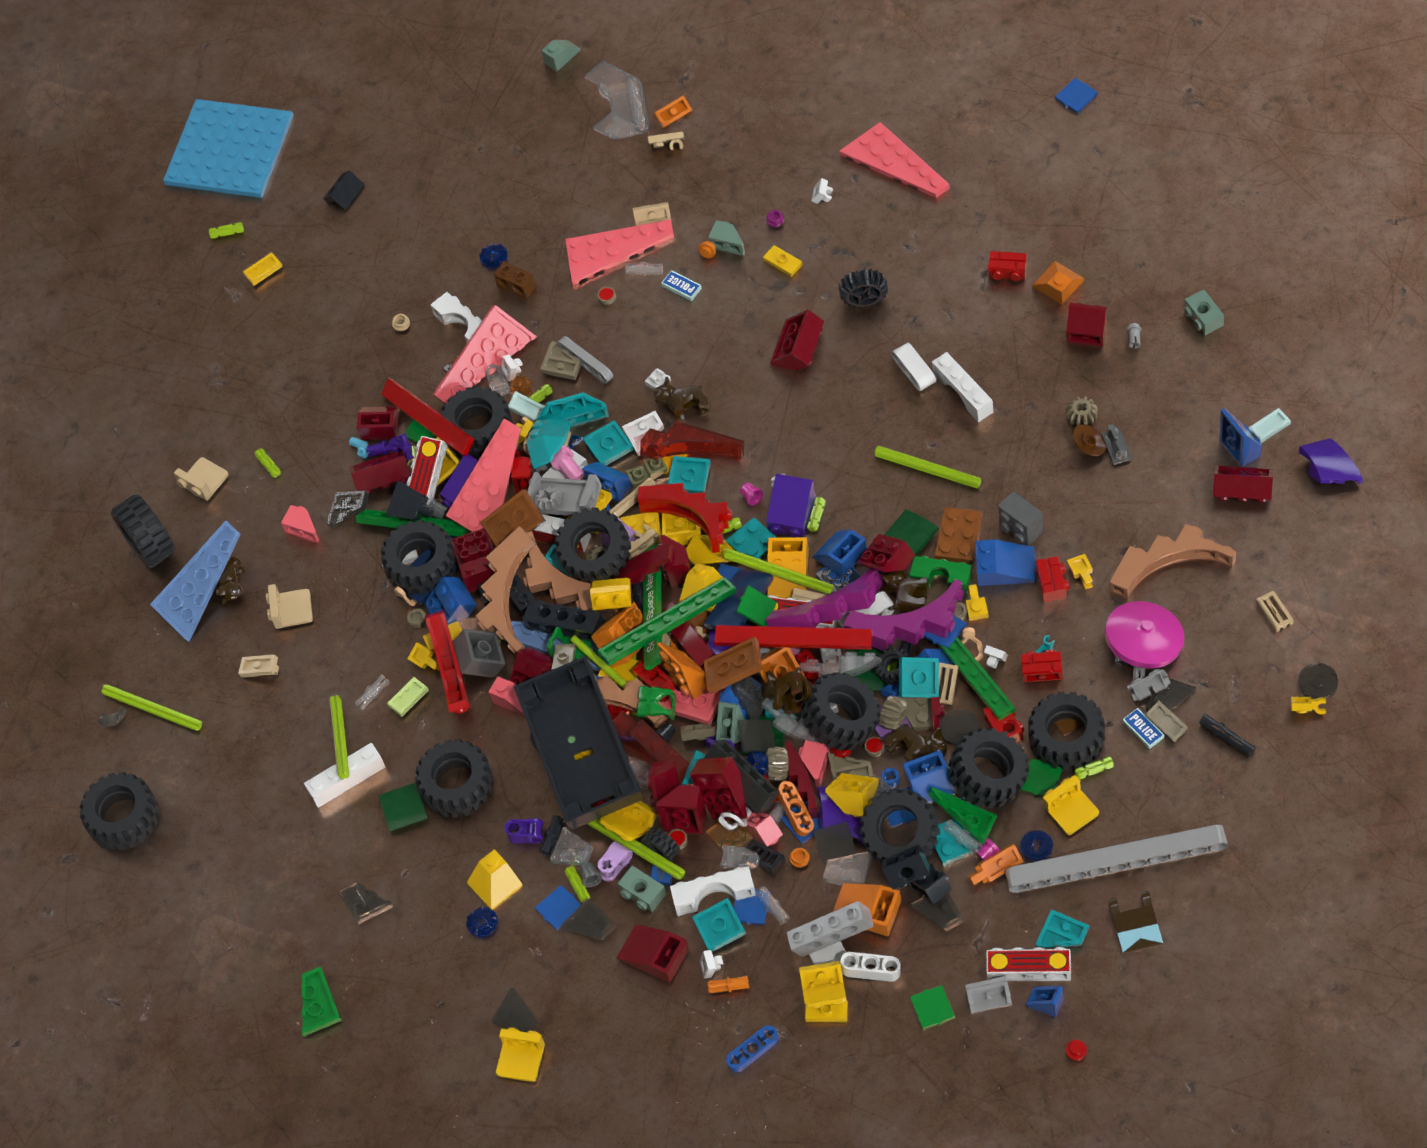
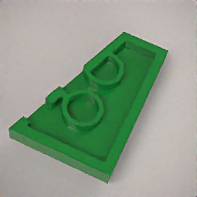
(318, 1003)

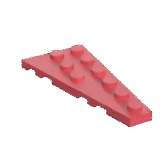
(894, 159)
(607, 249)
(493, 339)
(489, 480)
(700, 710)

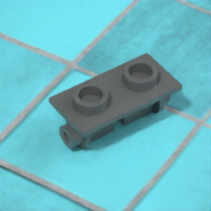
(1116, 445)

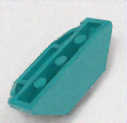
(576, 408)
(546, 440)

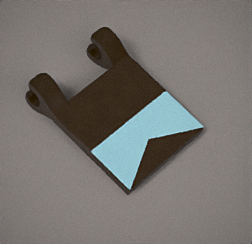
(1136, 927)

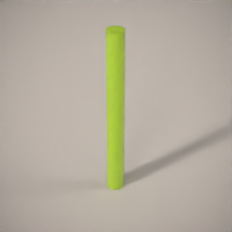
(598, 661)

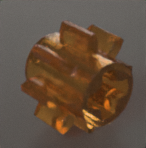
(521, 385)

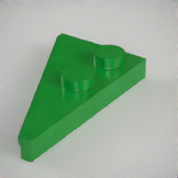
(971, 817)

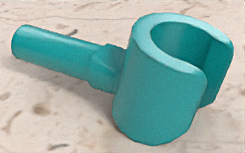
(1045, 645)

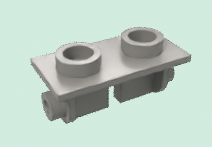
(1141, 686)

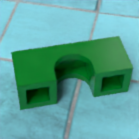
(933, 568)

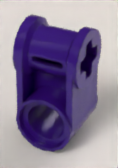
(526, 831)

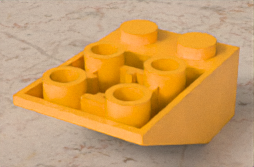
(789, 554)

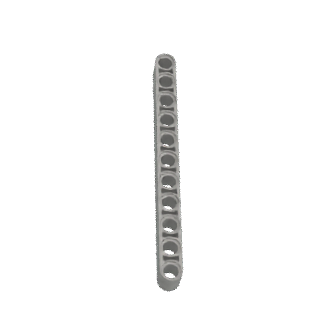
(1116, 858)

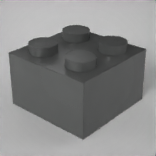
(1020, 519)
(478, 653)

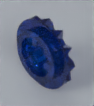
(500, 256)
(760, 759)
(1030, 839)
(484, 929)

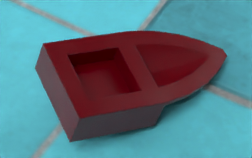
(937, 712)

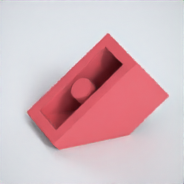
(298, 523)
(504, 695)
(815, 760)
(763, 828)

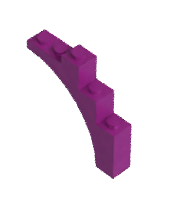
(832, 607)
(911, 626)

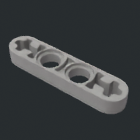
(587, 361)

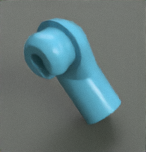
(360, 445)

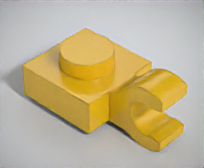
(1081, 568)
(976, 606)
(423, 656)
(1305, 704)

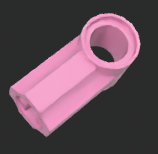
(564, 462)

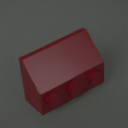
(797, 341)
(380, 472)
(1243, 483)
(683, 810)

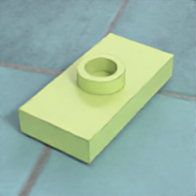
(407, 696)

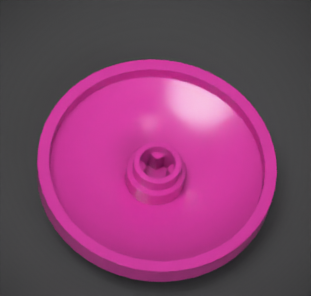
(1144, 634)

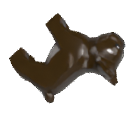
(681, 399)
(228, 582)
(907, 589)
(785, 689)
(915, 743)

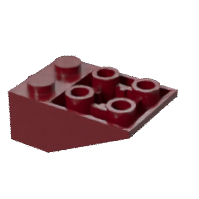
(471, 556)
(720, 786)
(654, 951)

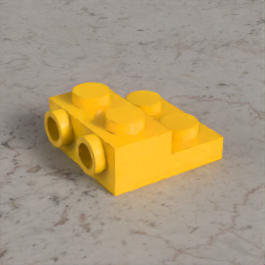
(679, 528)

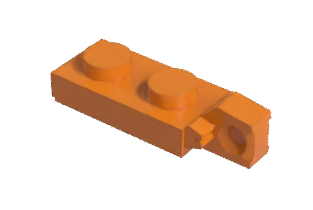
(996, 865)

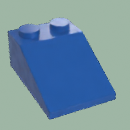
(1238, 439)
(1004, 563)

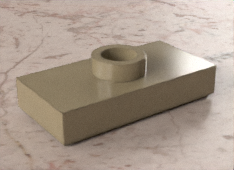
(563, 654)
(1166, 721)
(698, 731)

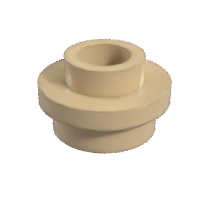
(400, 318)

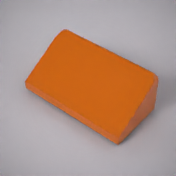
(672, 111)

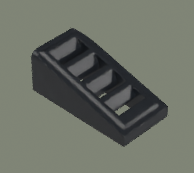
(778, 858)

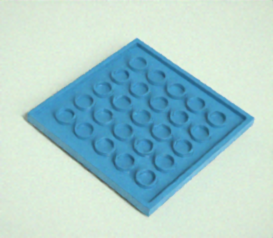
(228, 148)

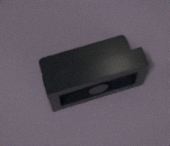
(344, 190)

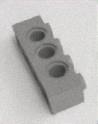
(830, 929)

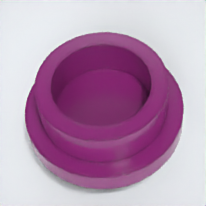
(775, 218)

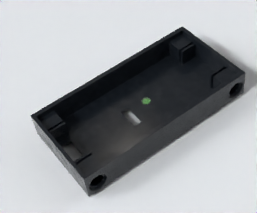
(570, 717)

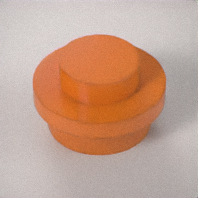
(707, 249)
(799, 857)

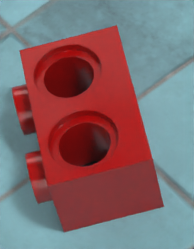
(654, 678)
(1005, 724)

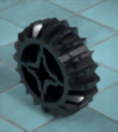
(863, 288)

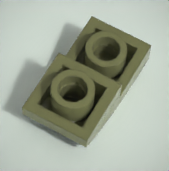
(650, 469)

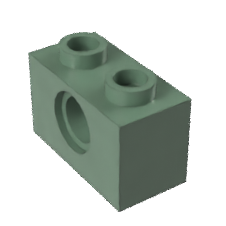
(1202, 303)
(635, 880)

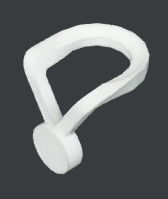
(742, 822)

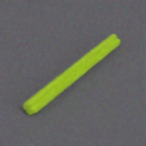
(927, 467)
(778, 571)
(151, 707)
(339, 737)
(642, 851)

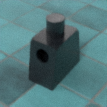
(408, 504)

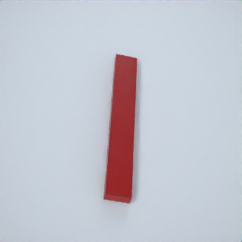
(427, 416)
(795, 637)

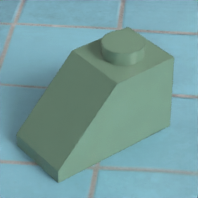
(558, 53)
(726, 238)
(727, 722)

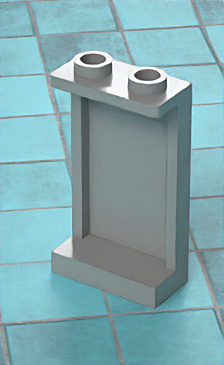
(576, 493)

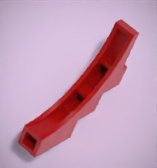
(694, 507)
(448, 664)

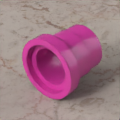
(751, 493)
(987, 849)

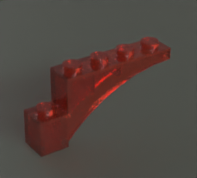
(689, 440)
(648, 742)

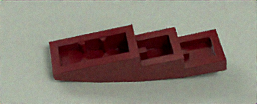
(646, 563)
(692, 641)
(799, 776)

